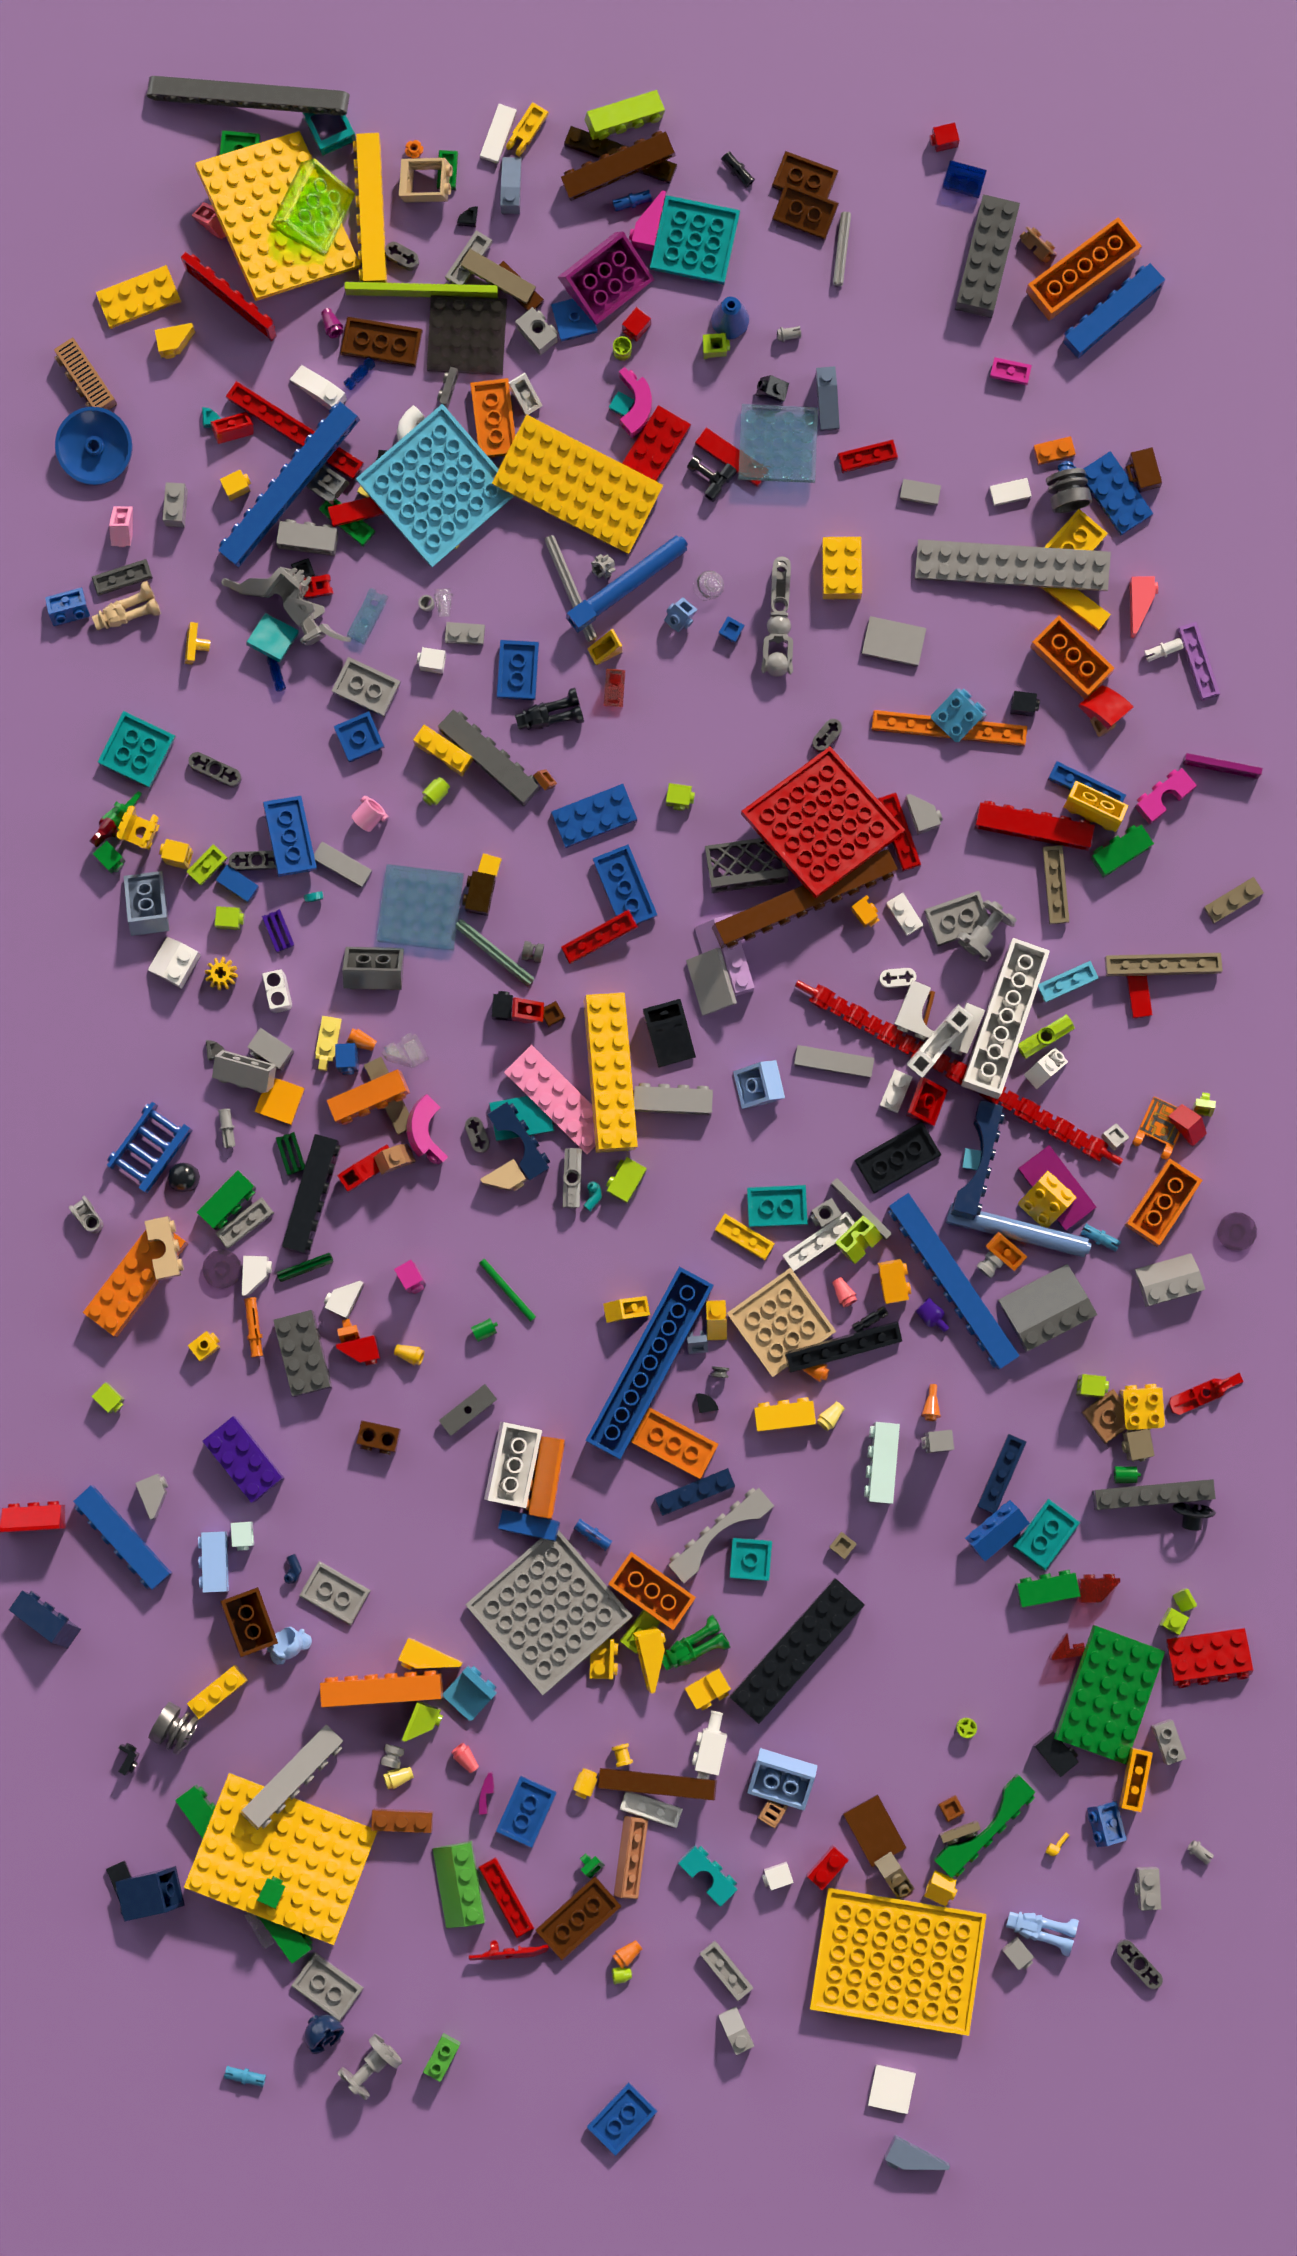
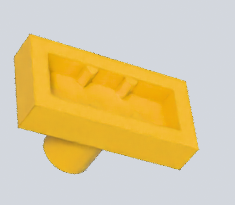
(194, 643)

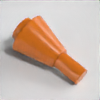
(818, 1372)
(931, 1409)

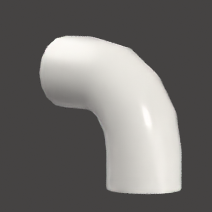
(409, 421)

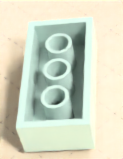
(882, 1463)

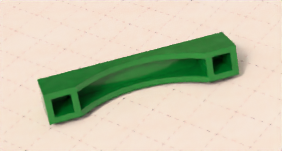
(955, 1856)

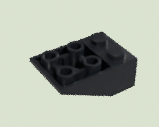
(669, 1033)

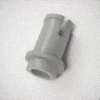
(788, 333)
(1200, 1852)

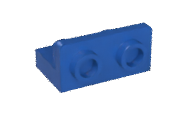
(67, 606)
(1106, 1824)

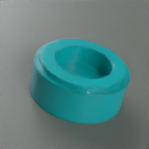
(312, 897)

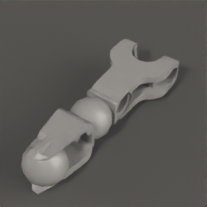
(778, 623)

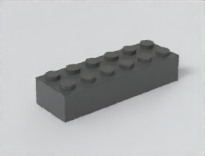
(987, 256)

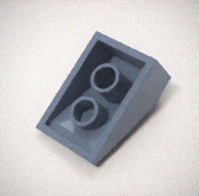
(146, 903)

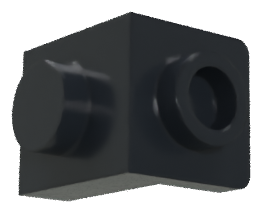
(772, 387)
(129, 1764)

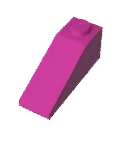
(647, 226)

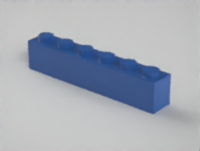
(1114, 310)
(122, 1537)

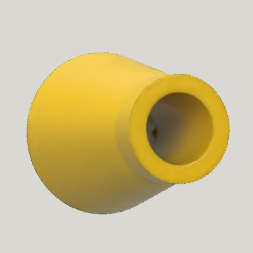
(411, 1354)

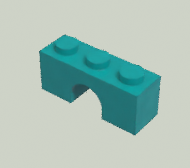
(696, 1861)

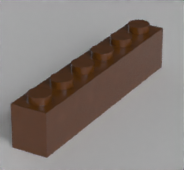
(618, 165)

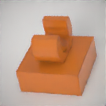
(348, 1331)

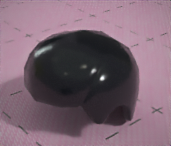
(183, 1177)

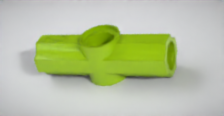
(1056, 1030)

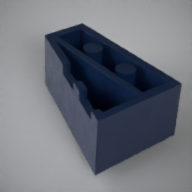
(44, 1619)

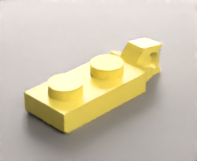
(327, 1039)

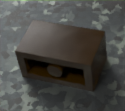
(480, 893)

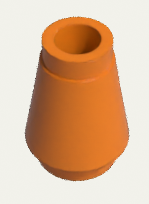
(361, 1039)
(627, 1954)

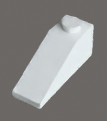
(318, 387)

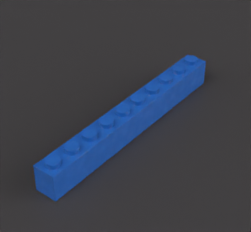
(289, 484)
(953, 1281)

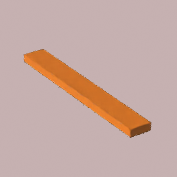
(925, 726)

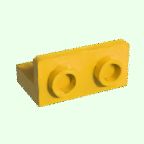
(602, 1661)

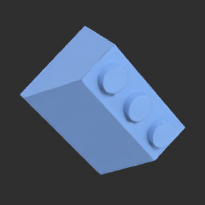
(782, 1779)

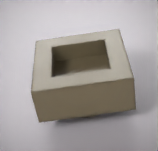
(842, 1545)

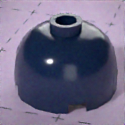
(321, 2032)

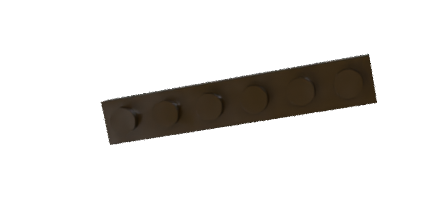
(582, 141)

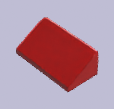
(232, 427)

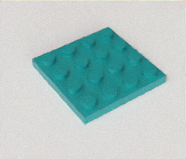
(695, 239)

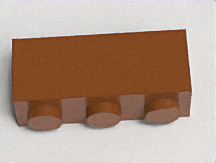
(402, 1820)

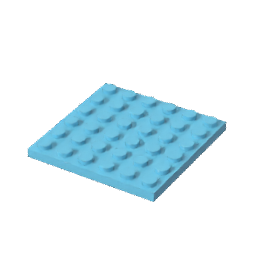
(435, 485)

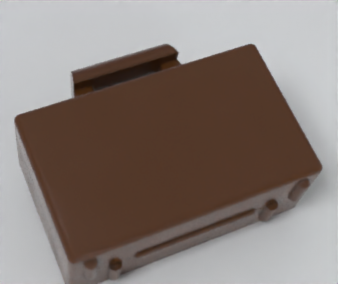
(1144, 469)

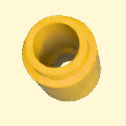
(585, 1783)

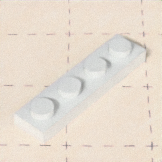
(818, 1242)

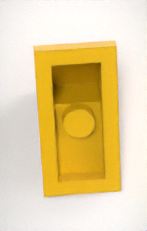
(716, 1320)

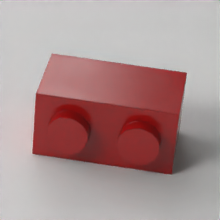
(827, 1867)

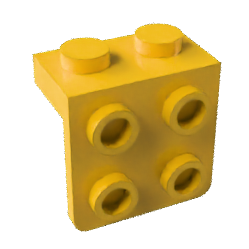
(1047, 1200)
(1143, 1407)

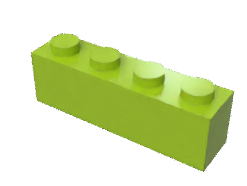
(624, 115)

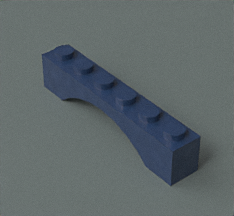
(986, 1123)

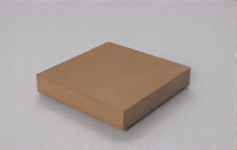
(1106, 1416)

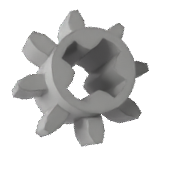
(603, 566)

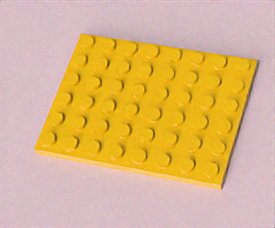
(246, 194)
(302, 1845)
(898, 1961)

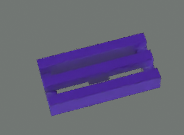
(272, 915)

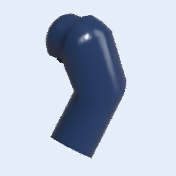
(294, 1570)

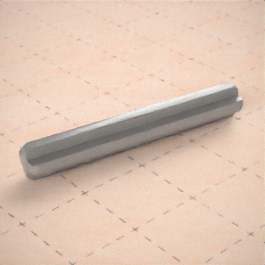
(841, 248)

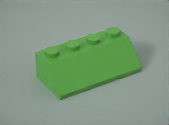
(459, 1885)

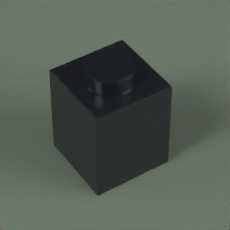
(1024, 703)
(502, 1006)

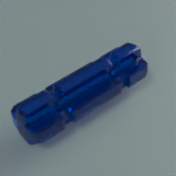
(359, 374)
(276, 674)

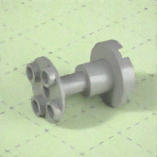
(981, 936)
(375, 2061)

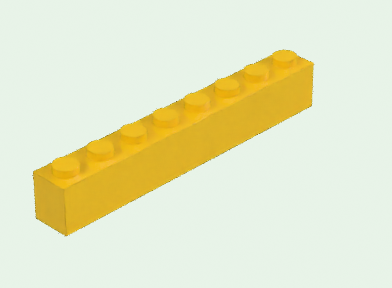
(371, 208)

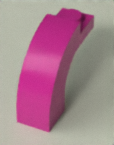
(640, 414)
(418, 1130)

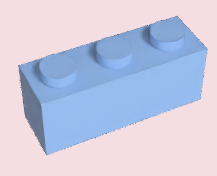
(214, 1562)

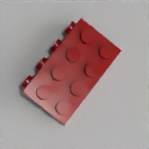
(1209, 1657)

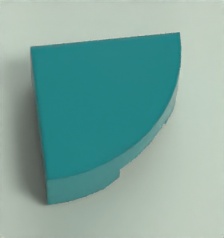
(208, 416)

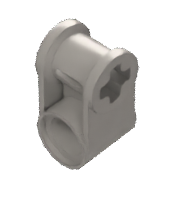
(84, 1213)

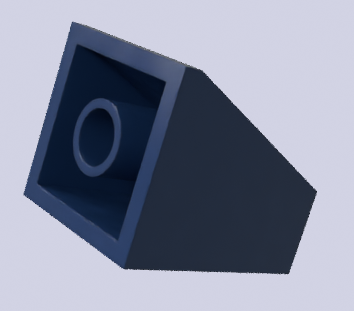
(149, 1894)

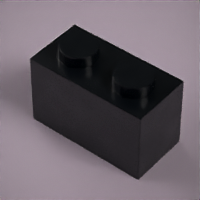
(1056, 1753)

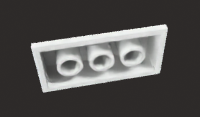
(513, 1464)

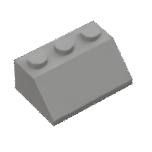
(1169, 1279)

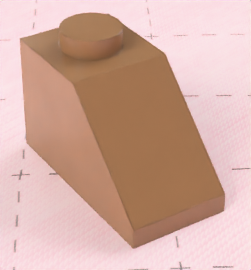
(394, 1158)

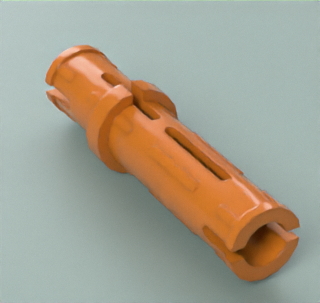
(253, 1327)

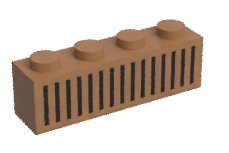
(84, 375)

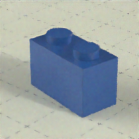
(347, 1058)

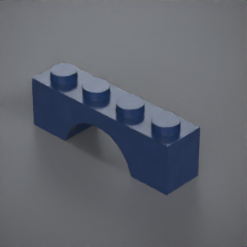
(533, 1161)

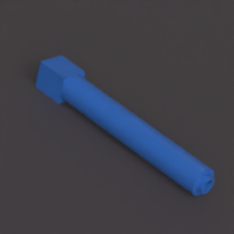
(588, 610)

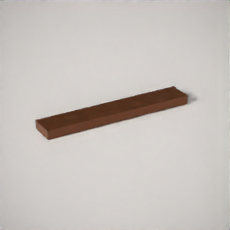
(657, 1784)

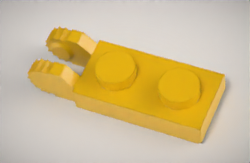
(527, 127)

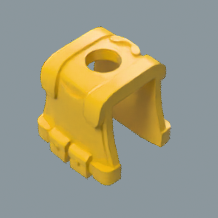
(132, 823)

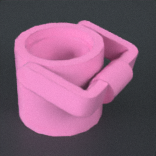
(369, 814)

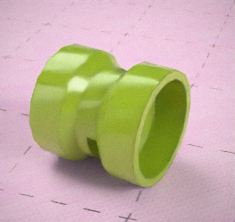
(621, 344)

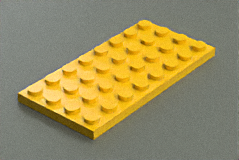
(577, 484)

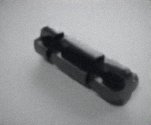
(870, 1319)

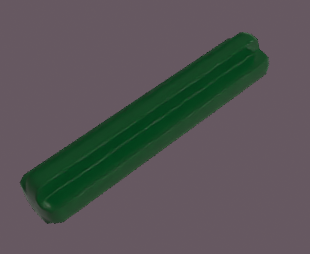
(305, 1267)

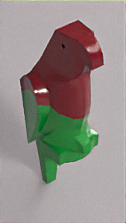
(110, 821)

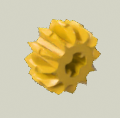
(226, 967)

